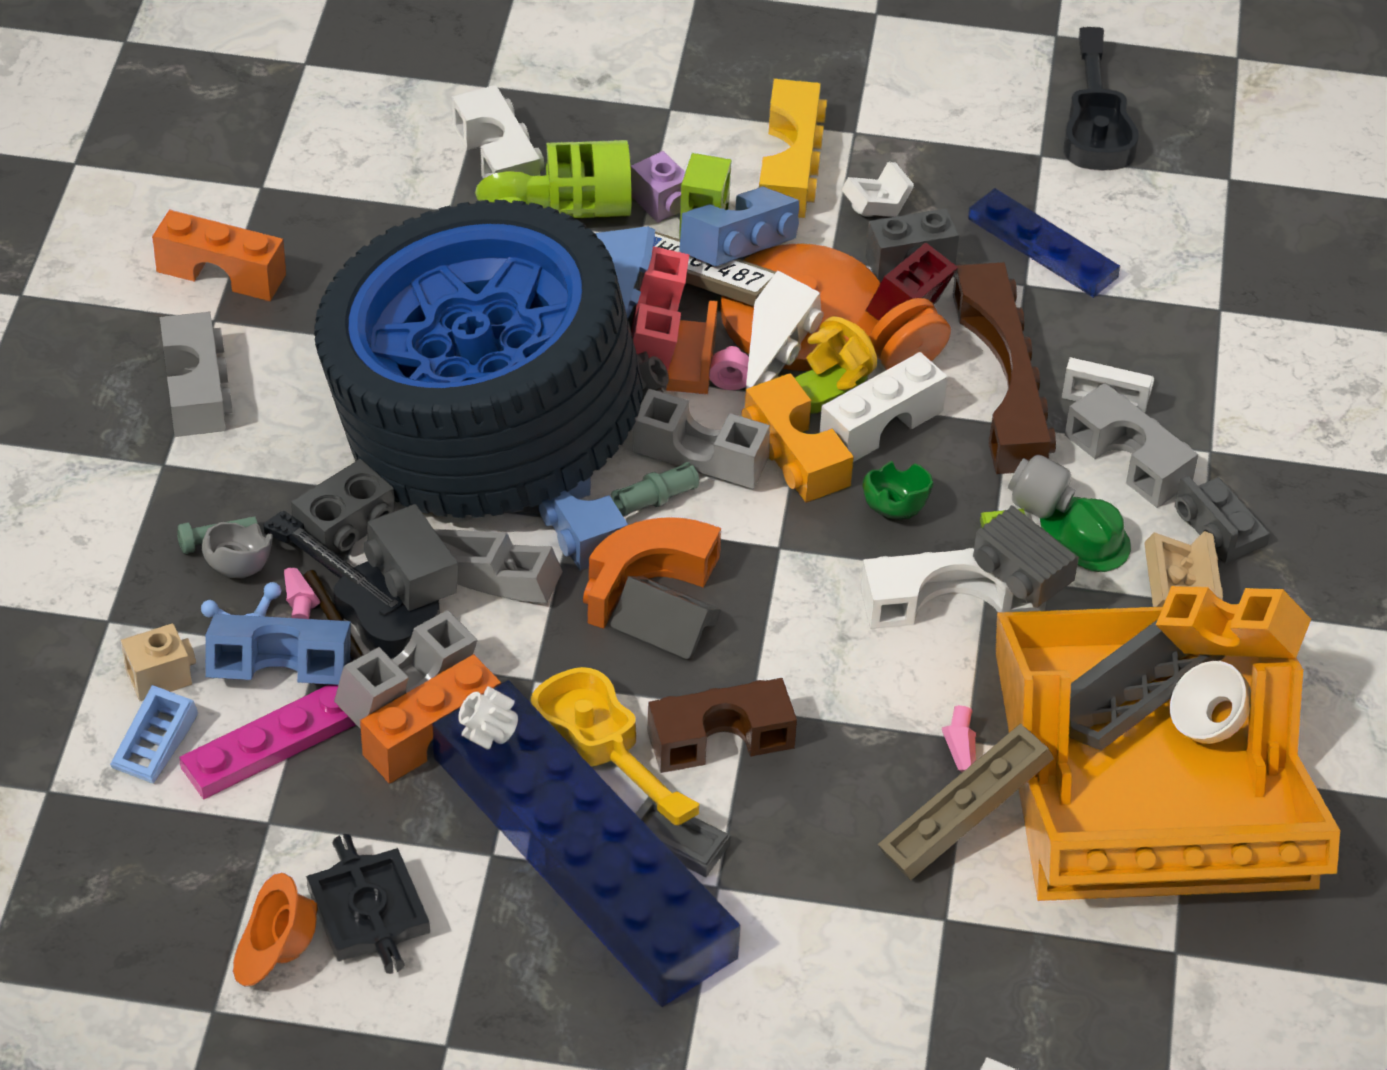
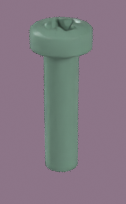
(189, 537)

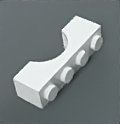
(901, 585)

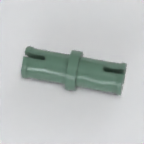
(655, 489)

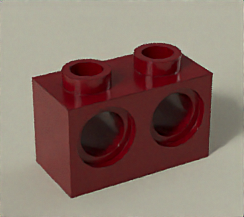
(918, 276)

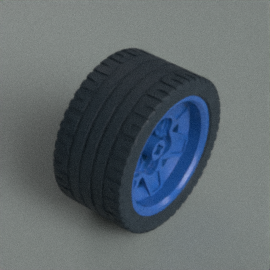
(481, 357)

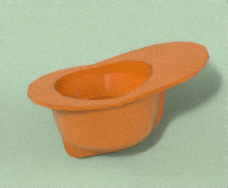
(277, 930)

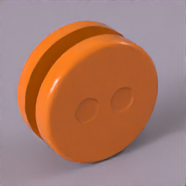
(910, 330)

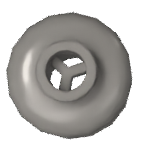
(1041, 486)

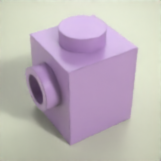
(657, 185)

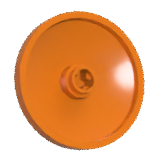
(841, 279)

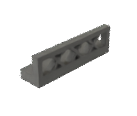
(1127, 677)

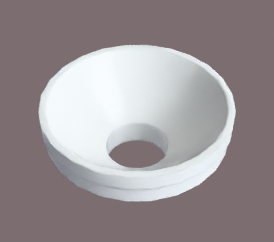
(1199, 694)

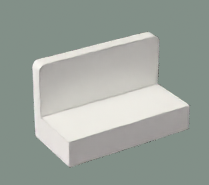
(1086, 376)

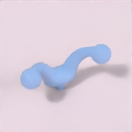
(271, 591)

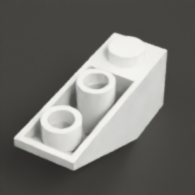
(780, 322)

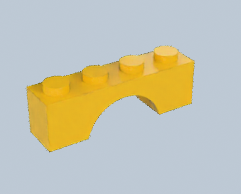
(794, 119)

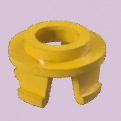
(854, 355)

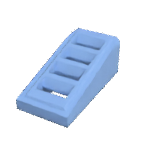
(156, 701)

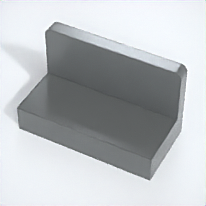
(662, 616)

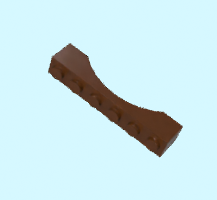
(988, 309)

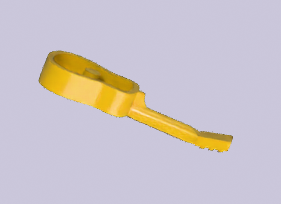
(601, 730)

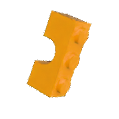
(809, 462)
(1260, 626)

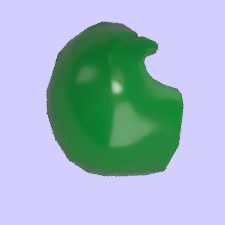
(897, 492)

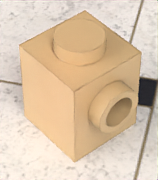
(158, 660)

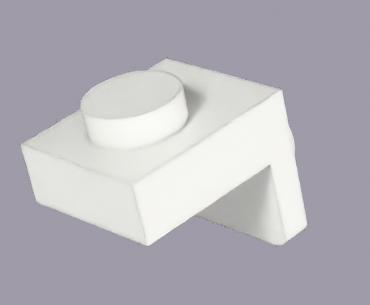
(879, 196)

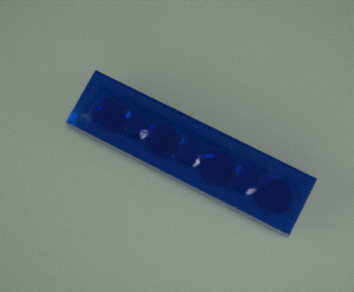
(1044, 242)

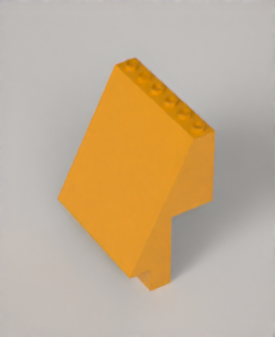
(1154, 804)

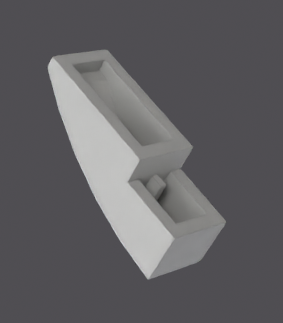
(501, 569)

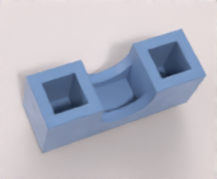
(722, 235)
(581, 523)
(244, 644)

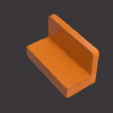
(693, 353)

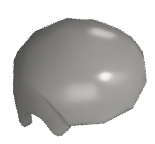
(236, 549)

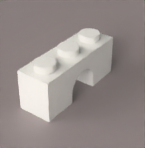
(489, 122)
(908, 390)

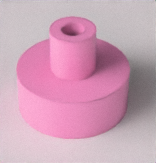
(729, 369)

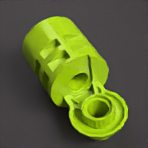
(579, 180)

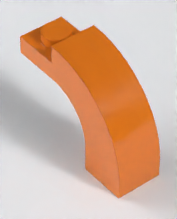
(649, 549)

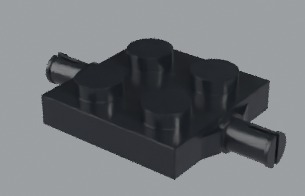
(368, 904)

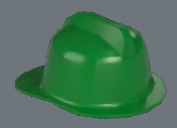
(1092, 532)

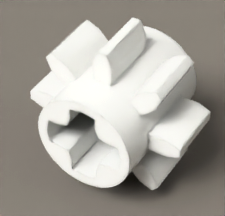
(488, 717)

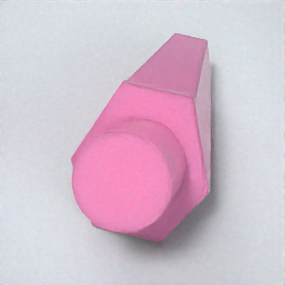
(299, 594)
(961, 738)

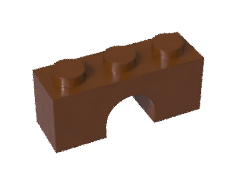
(753, 711)

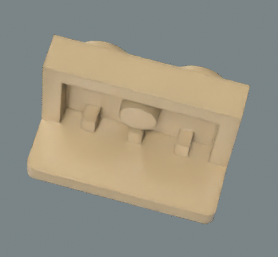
(1181, 564)

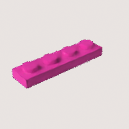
(265, 742)

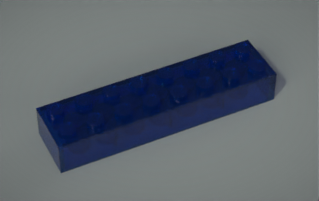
(593, 851)

